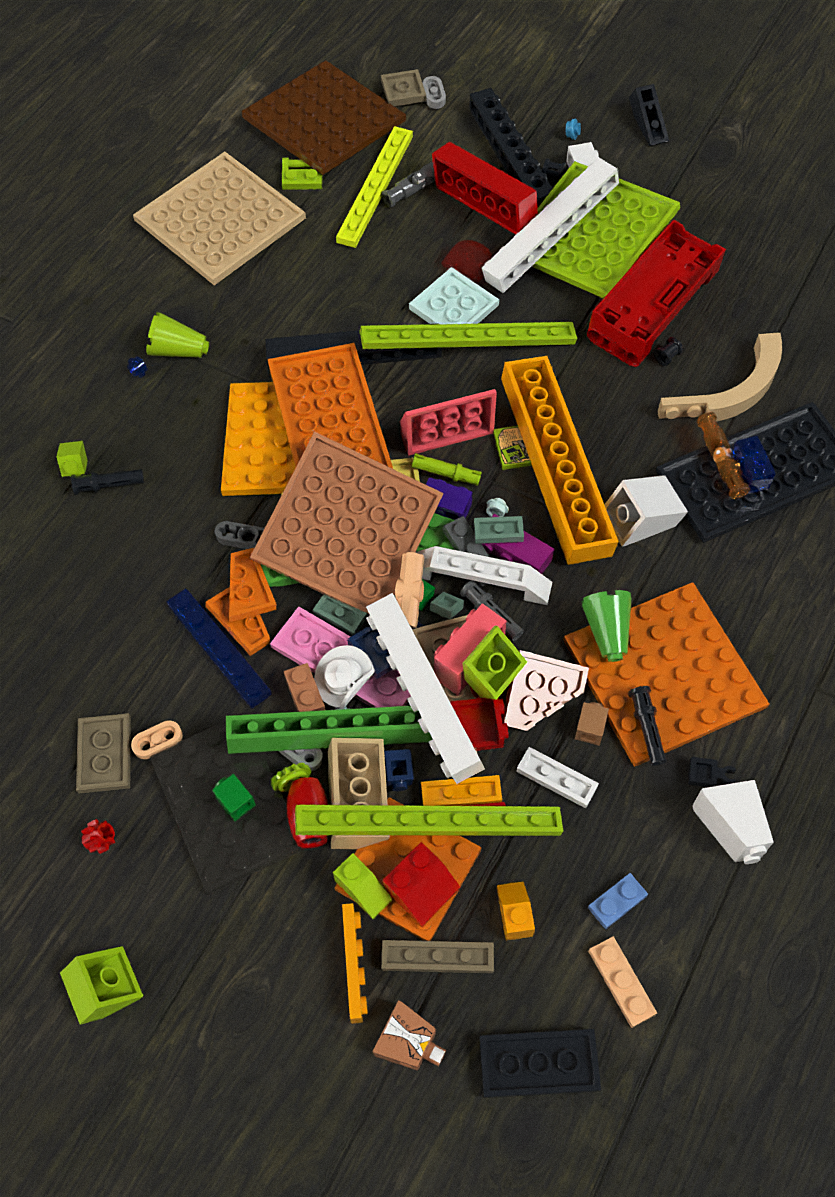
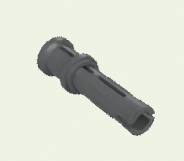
(478, 596)

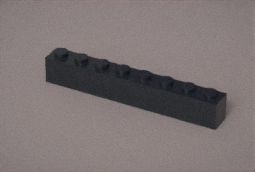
(286, 346)

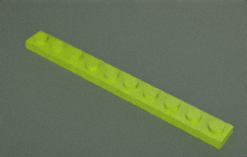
(467, 335)
(427, 820)

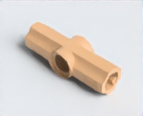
(410, 586)

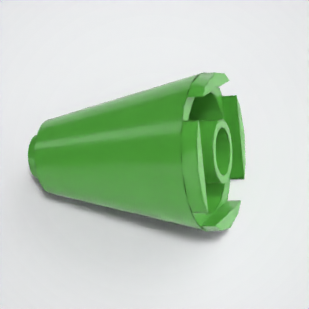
(609, 622)

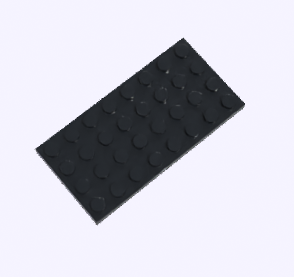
(804, 463)

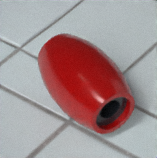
(305, 792)

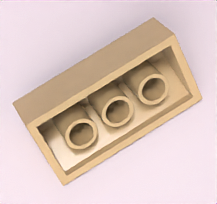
(356, 778)

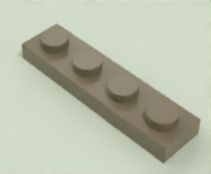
(437, 956)

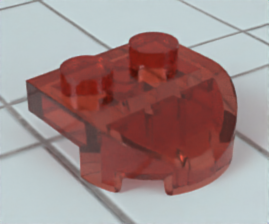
(468, 259)

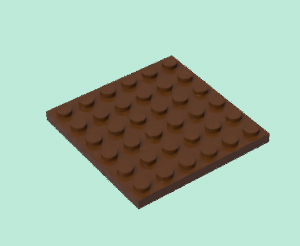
(323, 117)

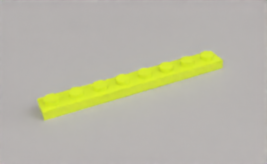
(376, 182)

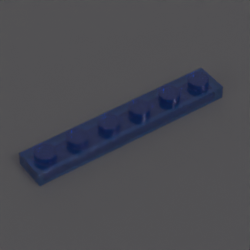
(219, 648)

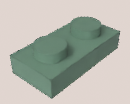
(498, 529)
(340, 614)

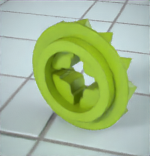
(285, 777)

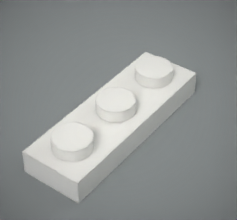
(557, 777)

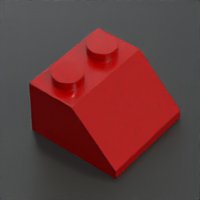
(421, 884)

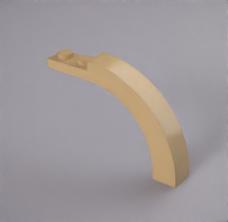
(738, 399)

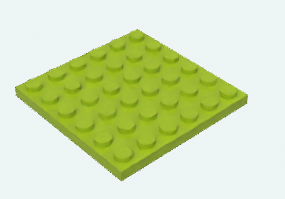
(608, 236)

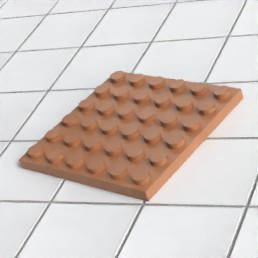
(345, 524)

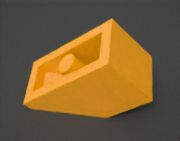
(515, 911)

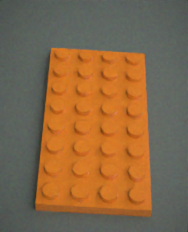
(329, 396)

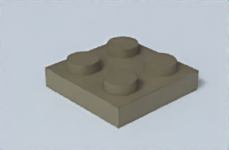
(403, 88)

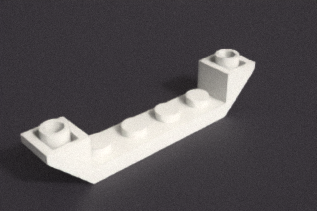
(487, 570)

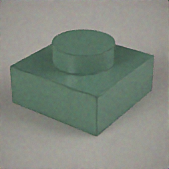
(446, 605)

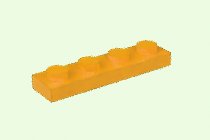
(355, 975)

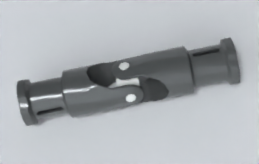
(404, 189)

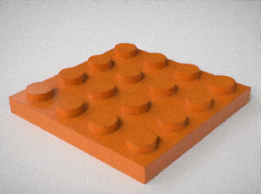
(382, 857)

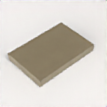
(103, 753)

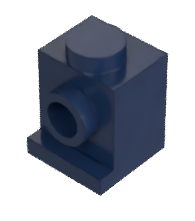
(400, 761)

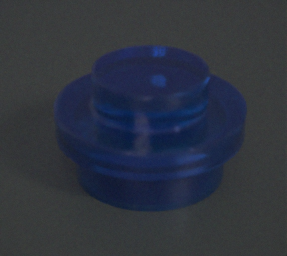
(137, 366)

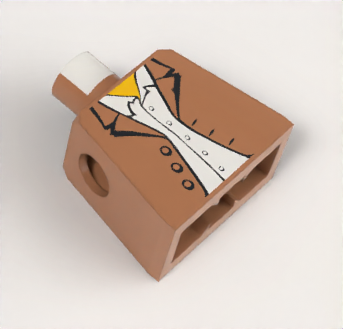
(408, 1039)

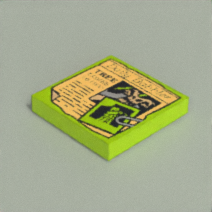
(511, 448)

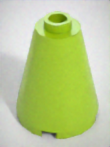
(174, 339)

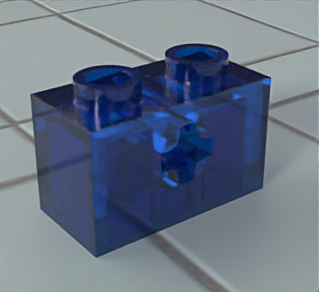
(754, 463)

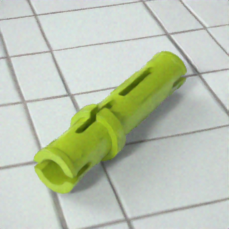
(446, 469)

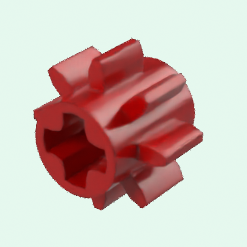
(98, 836)

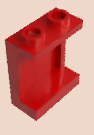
(482, 722)

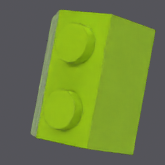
(492, 665)
(100, 984)

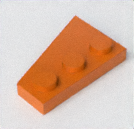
(248, 587)
(247, 632)

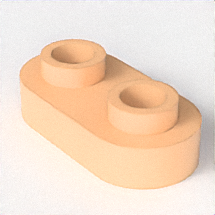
(156, 739)

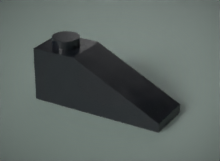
(648, 114)

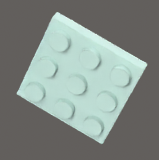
(453, 301)

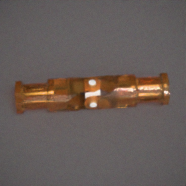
(727, 467)

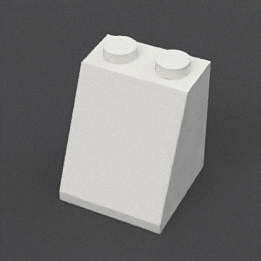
(643, 508)
(735, 819)

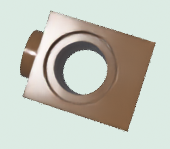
(591, 723)

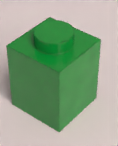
(233, 796)

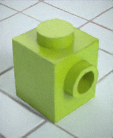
(72, 458)

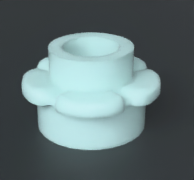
(496, 506)

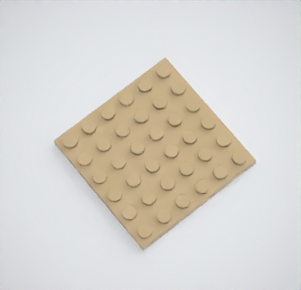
(219, 217)

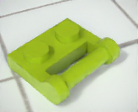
(299, 178)

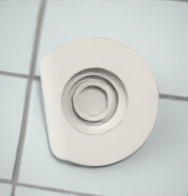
(342, 674)

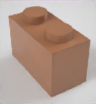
(304, 689)

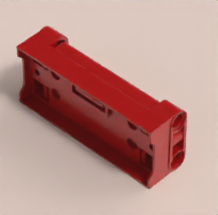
(653, 293)

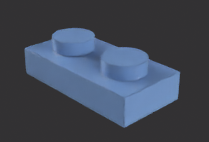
(617, 901)

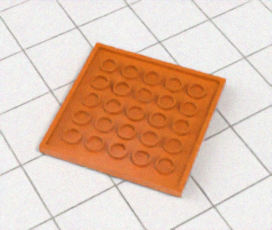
(687, 663)

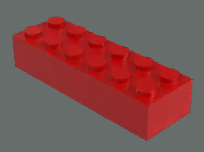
(484, 188)

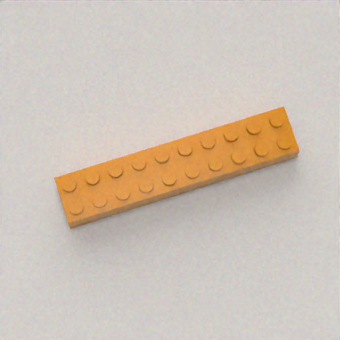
(558, 461)

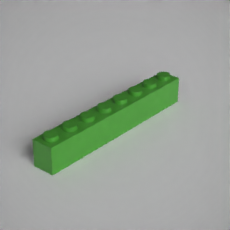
(317, 728)

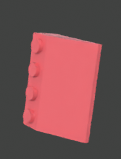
(448, 422)

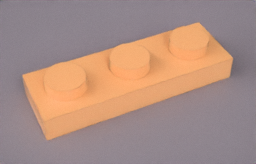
(622, 982)

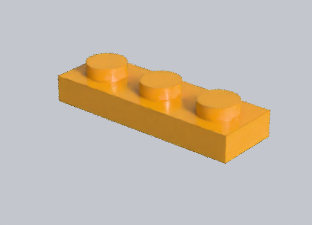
(468, 792)

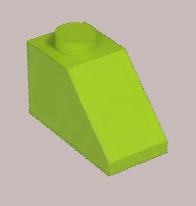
(362, 886)

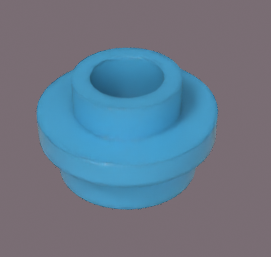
(573, 129)

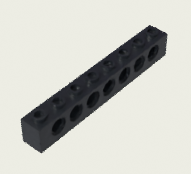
(507, 142)

